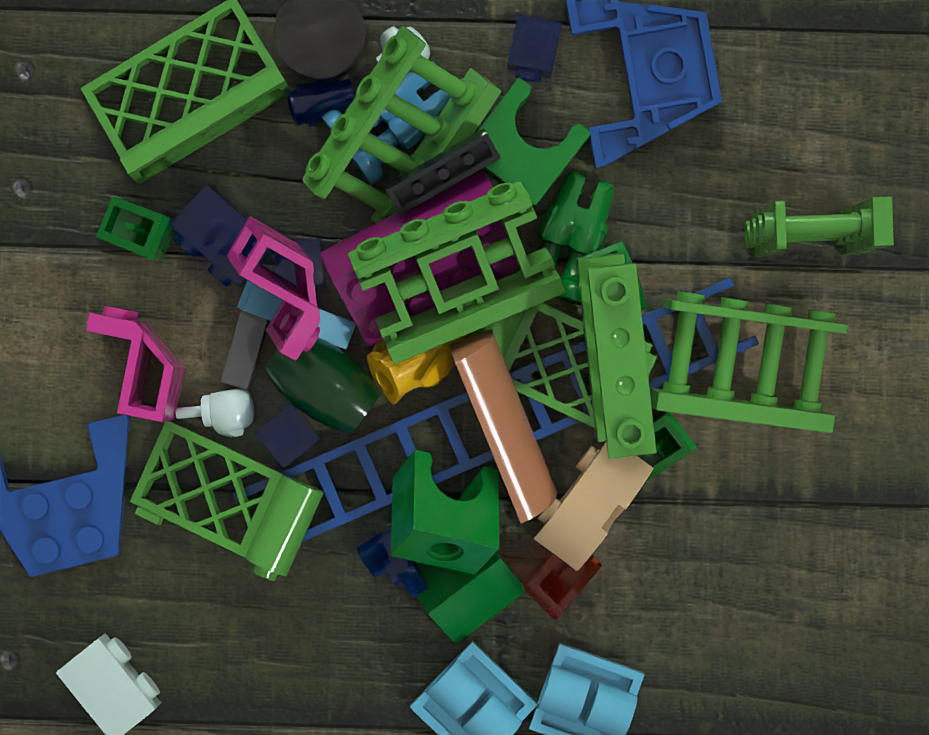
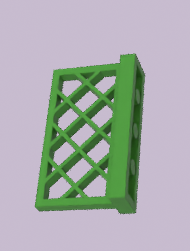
(197, 126)

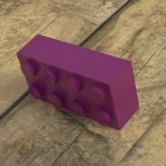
(447, 271)

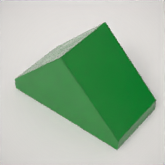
(136, 229)
(670, 441)

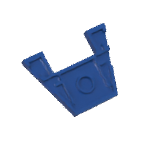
(666, 69)
(74, 516)

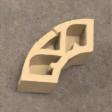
(591, 505)

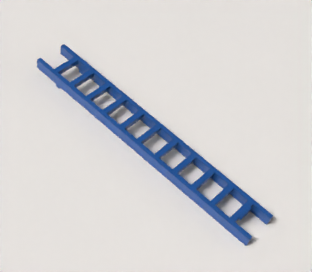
(442, 409)

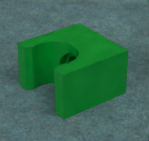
(520, 161)
(438, 528)

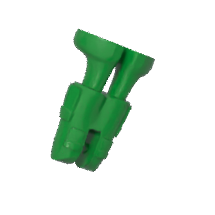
(575, 228)

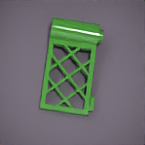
(510, 336)
(273, 530)

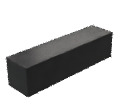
(442, 171)

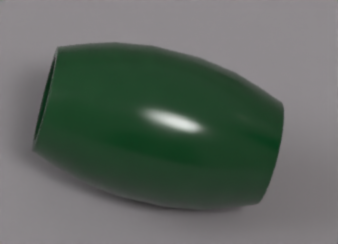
(325, 385)

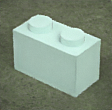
(110, 686)

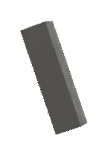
(245, 350)

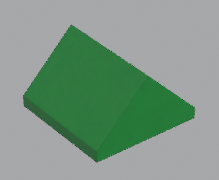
(464, 600)

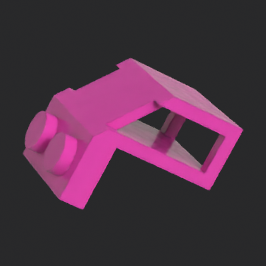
(297, 319)
(144, 341)

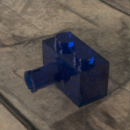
(211, 228)

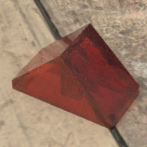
(557, 584)

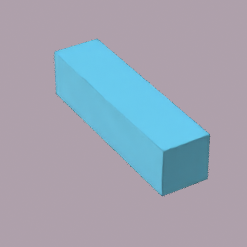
(264, 304)

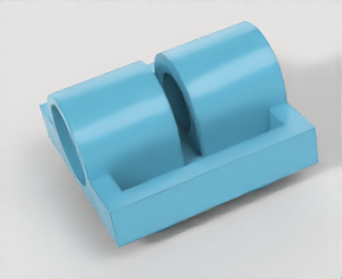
(586, 695)
(473, 698)

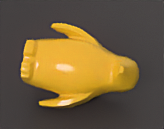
(418, 371)

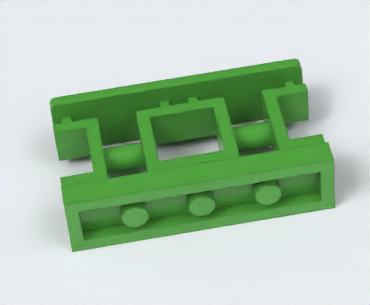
(471, 302)

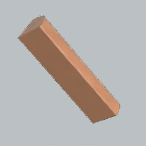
(504, 424)

